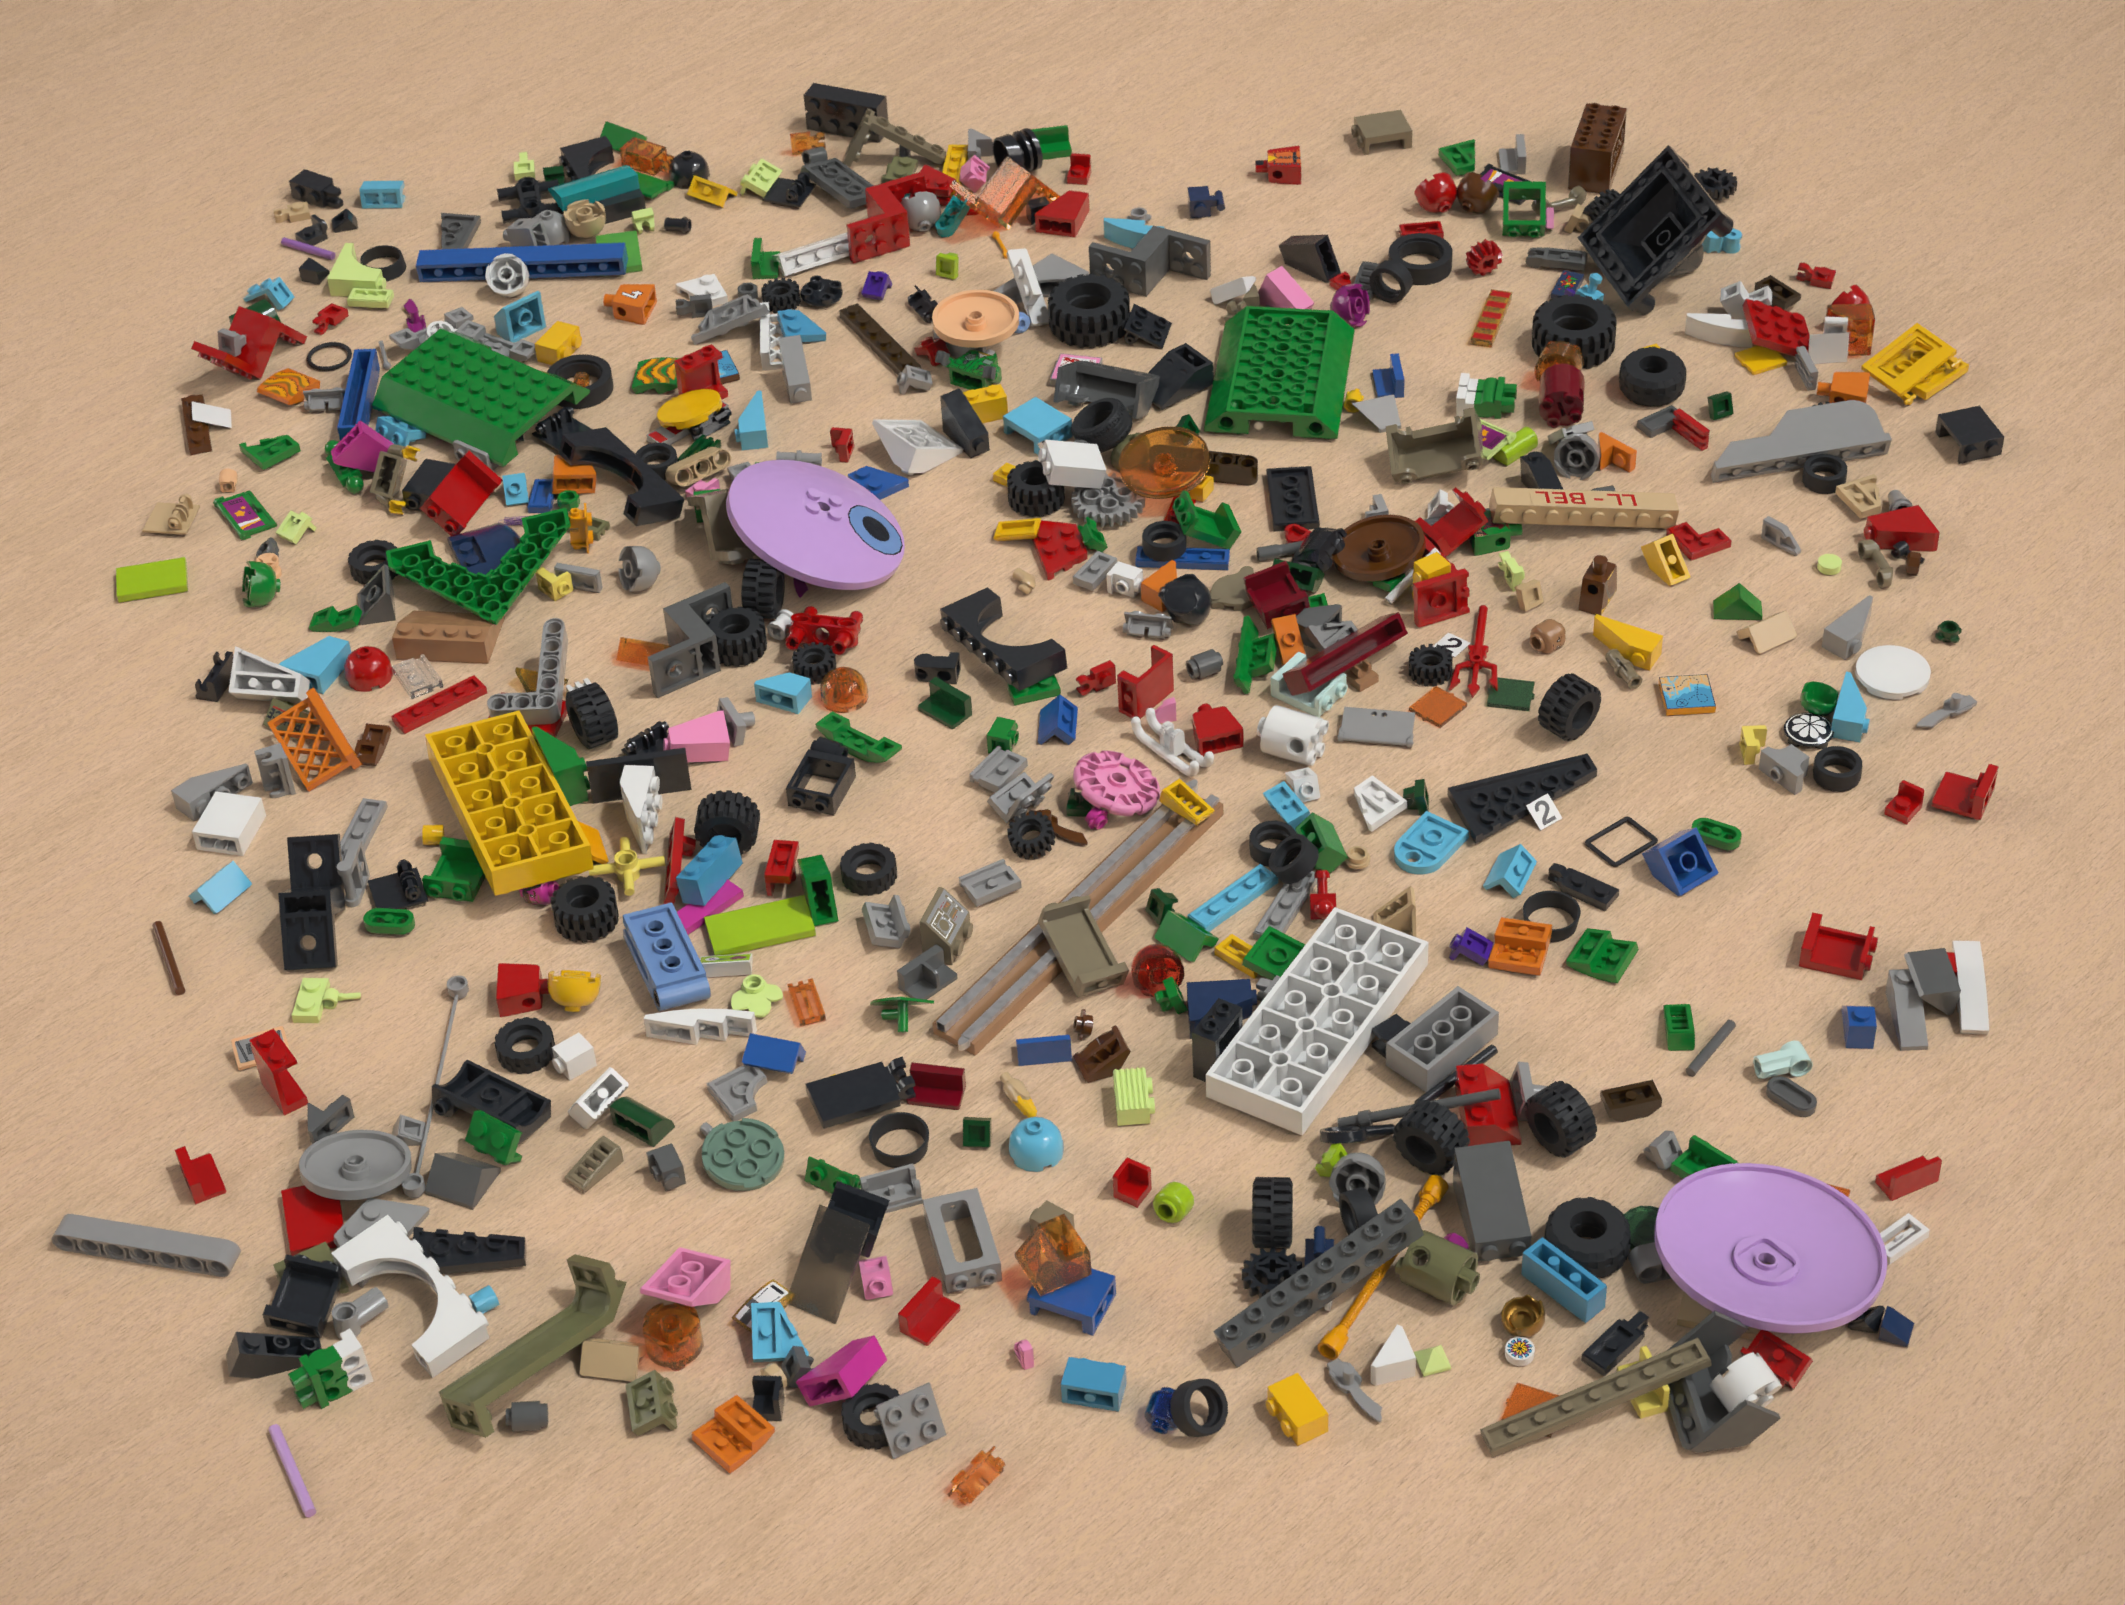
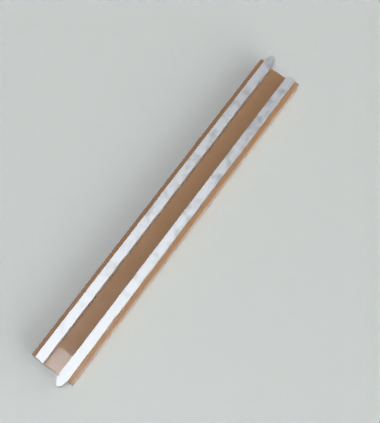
(1032, 963)

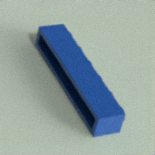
(359, 390)

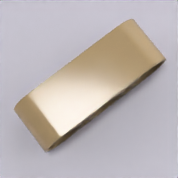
(707, 466)

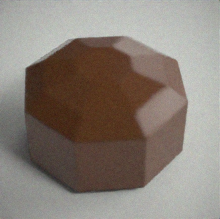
(1913, 563)

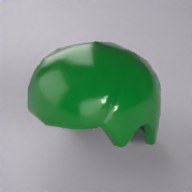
(1818, 698)

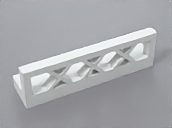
(813, 254)
(768, 341)

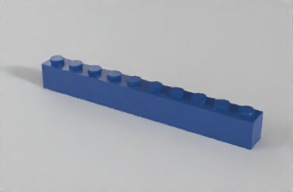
(540, 261)

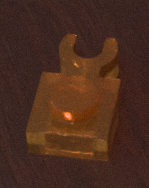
(803, 141)

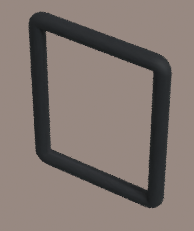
(1626, 819)

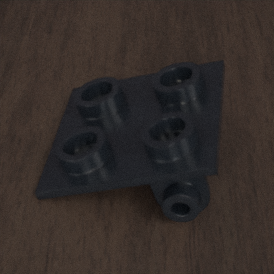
(790, 191)
(1146, 326)
(554, 426)
(648, 740)
(398, 889)

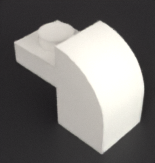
(1735, 294)

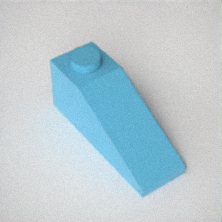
(752, 425)
(1850, 712)

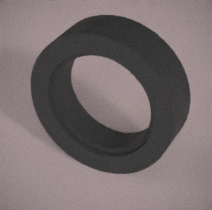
(1423, 244)
(592, 366)

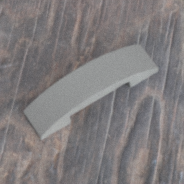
(409, 340)
(518, 351)

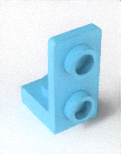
(274, 289)

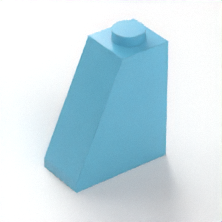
(320, 662)

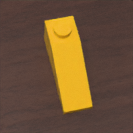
(1633, 643)

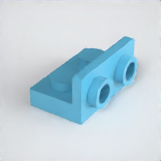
(398, 431)

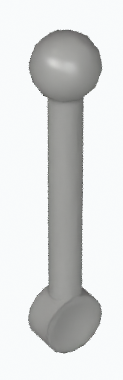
(386, 365)

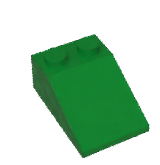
(565, 766)

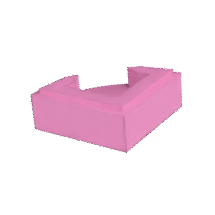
(1549, 218)
(1166, 711)
(1024, 1353)

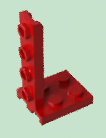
(1440, 596)

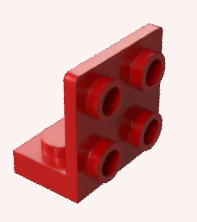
(1966, 795)

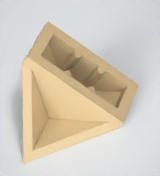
(1399, 913)

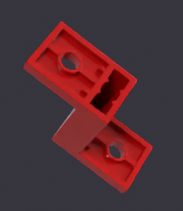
(885, 220)
(261, 338)

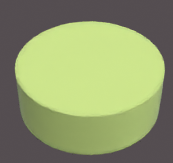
(1829, 564)

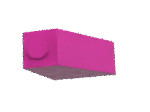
(360, 448)
(842, 1372)

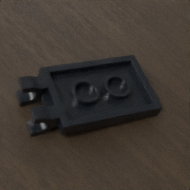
(860, 1092)

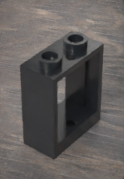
(815, 763)
(1214, 1035)

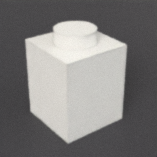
(573, 1056)

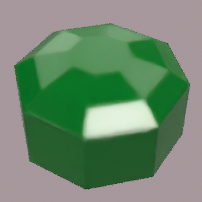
(568, 499)

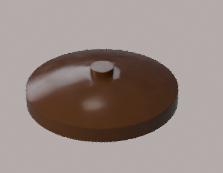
(1380, 548)

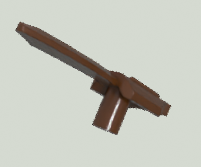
(1070, 835)

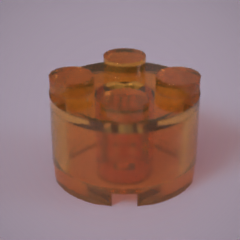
(1558, 353)
(672, 1335)

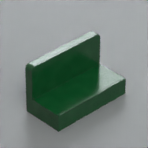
(946, 704)

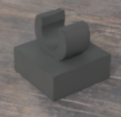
(796, 1365)

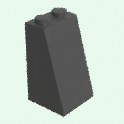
(1491, 1200)

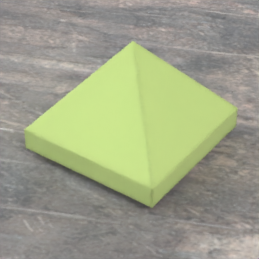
(1432, 1360)

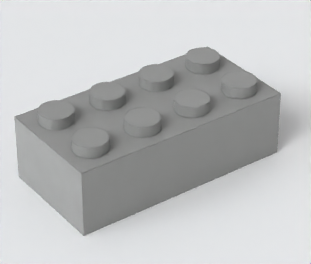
(1442, 1039)

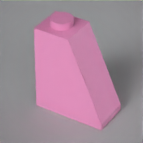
(1283, 291)
(703, 738)

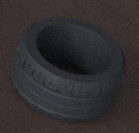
(1102, 423)

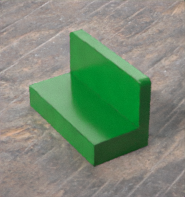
(619, 135)
(1054, 141)
(762, 262)
(1184, 935)

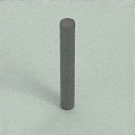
(1710, 1048)

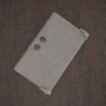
(1363, 727)

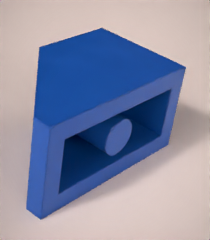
(1859, 1026)

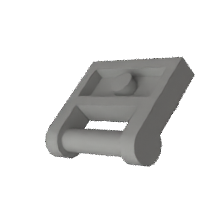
(354, 873)

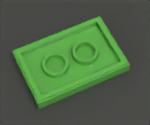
(632, 246)

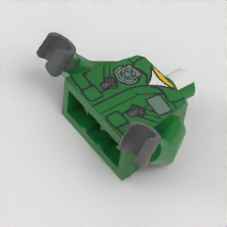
(972, 369)

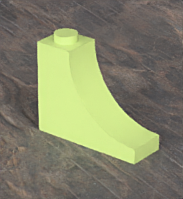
(350, 274)

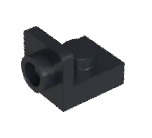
(313, 234)

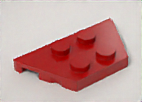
(1059, 547)

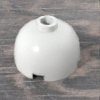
(507, 275)

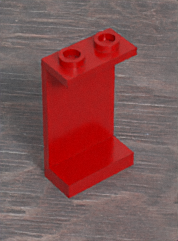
(461, 494)

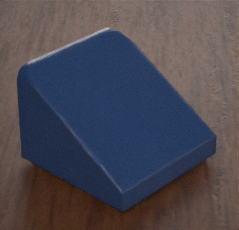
(1896, 1328)

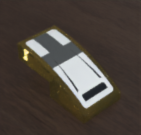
(769, 1292)

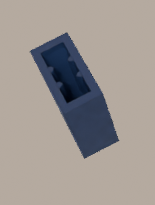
(1205, 993)

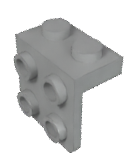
(1019, 795)

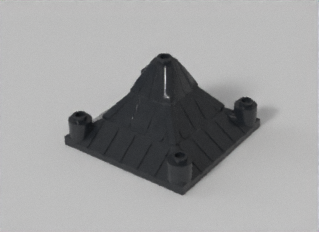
(1654, 230)

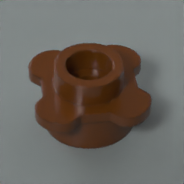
(1083, 1025)

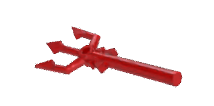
(1477, 657)

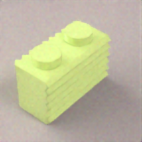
(1132, 1097)

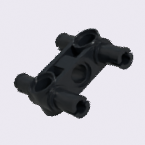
(529, 193)

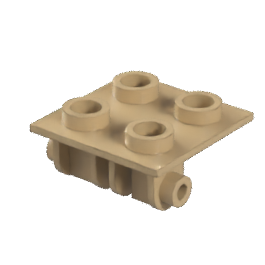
(172, 517)

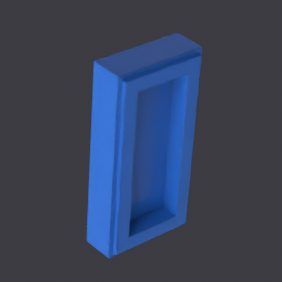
(541, 496)

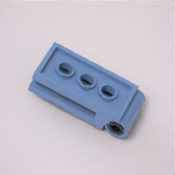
(665, 957)

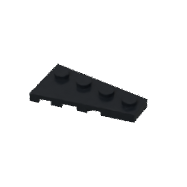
(471, 1252)

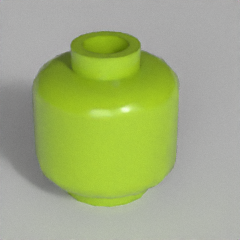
(1173, 1202)

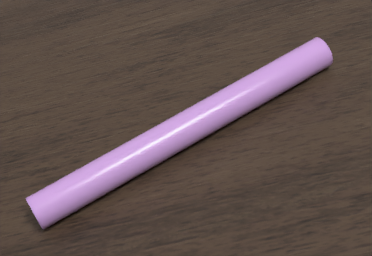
(292, 1470)

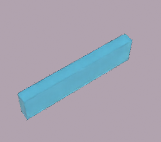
(1234, 898)

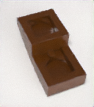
(373, 744)

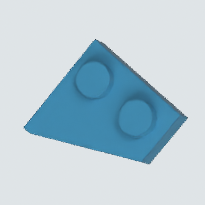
(796, 323)

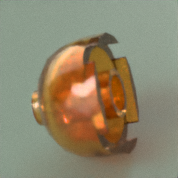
(843, 690)

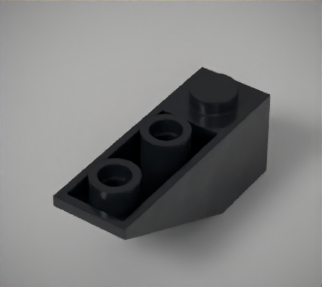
(267, 1354)

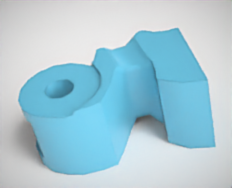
(1728, 243)

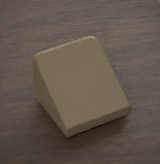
(1252, 297)

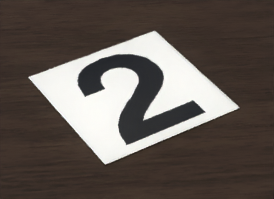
(1453, 644)
(1544, 811)

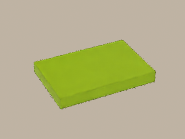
(151, 579)

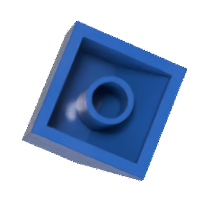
(1681, 861)

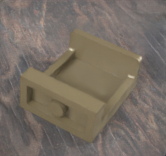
(1381, 128)

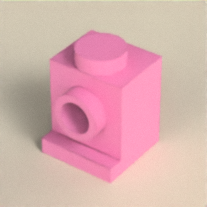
(974, 173)

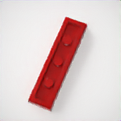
(439, 704)

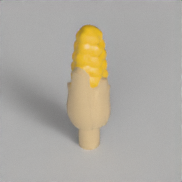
(1018, 1095)

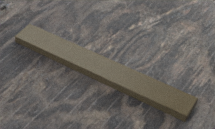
(1595, 1397)

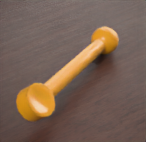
(996, 235)

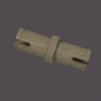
(1617, 662)

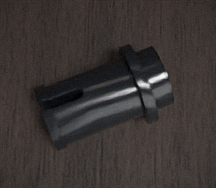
(678, 224)

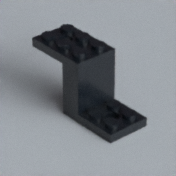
(311, 902)

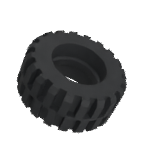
(1088, 310)
(1579, 322)

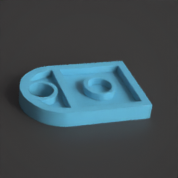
(1430, 842)

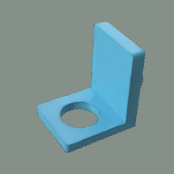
(515, 489)

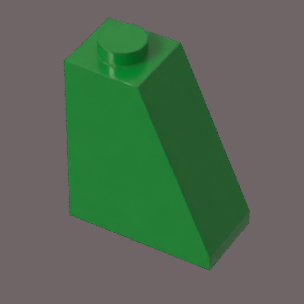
(818, 889)

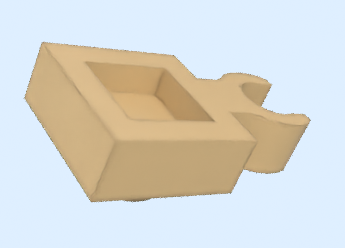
(295, 212)

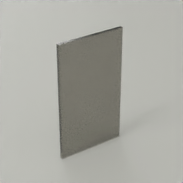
(828, 1263)

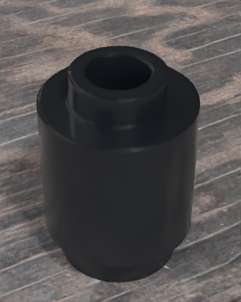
(829, 746)

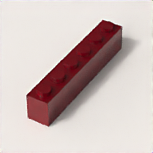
(1345, 654)

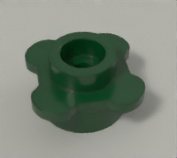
(1948, 632)

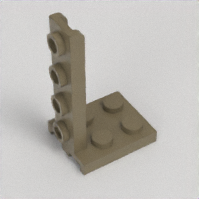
(896, 134)

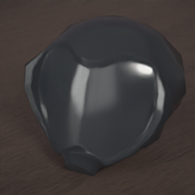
(1186, 599)

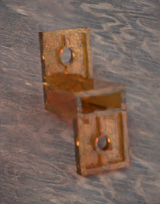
(1005, 194)

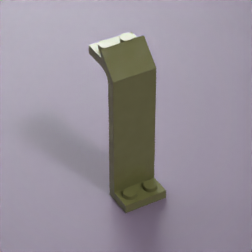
(591, 1310)

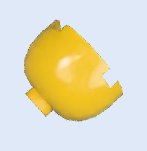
(573, 988)

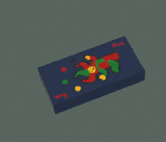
(1567, 280)

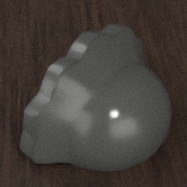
(268, 546)

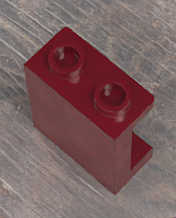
(1275, 593)

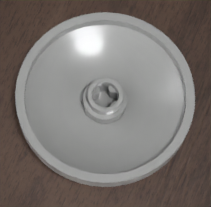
(355, 1164)

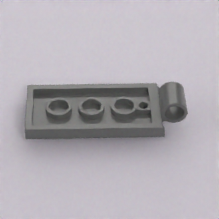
(835, 177)

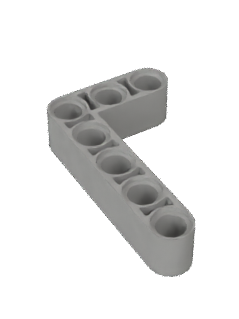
(546, 703)

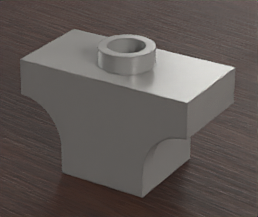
(1785, 766)

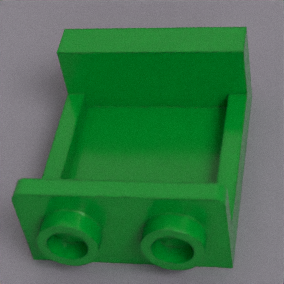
(1215, 528)
(456, 873)

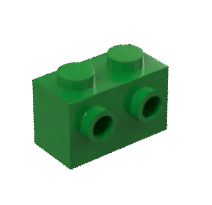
(1325, 839)

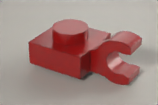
(1818, 277)
(330, 315)

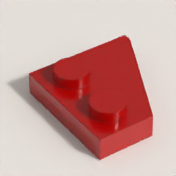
(937, 182)

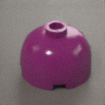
(1351, 304)

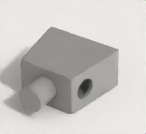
(526, 233)

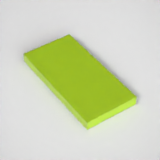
(760, 926)

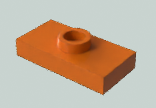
(1287, 637)

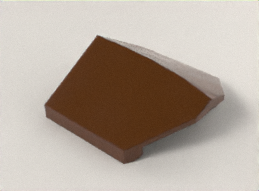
(1103, 1055)

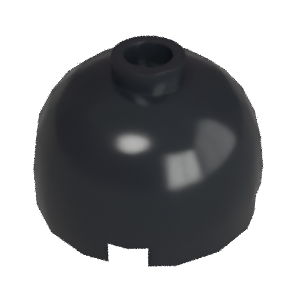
(687, 165)

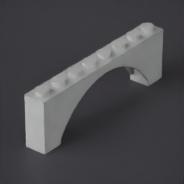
(1048, 273)

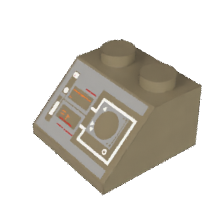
(945, 924)

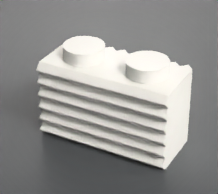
(598, 1098)

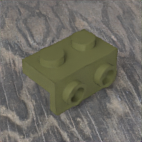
(900, 168)

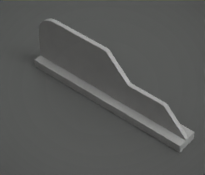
(1839, 429)

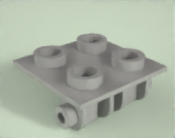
(910, 1420)

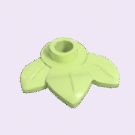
(756, 996)

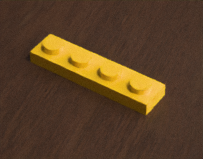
(955, 159)

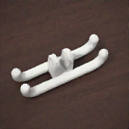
(1171, 744)

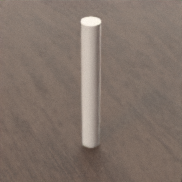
(1404, 584)

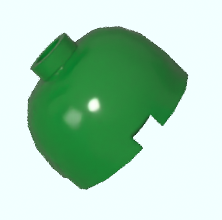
(259, 583)

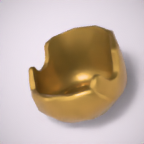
(1523, 1316)

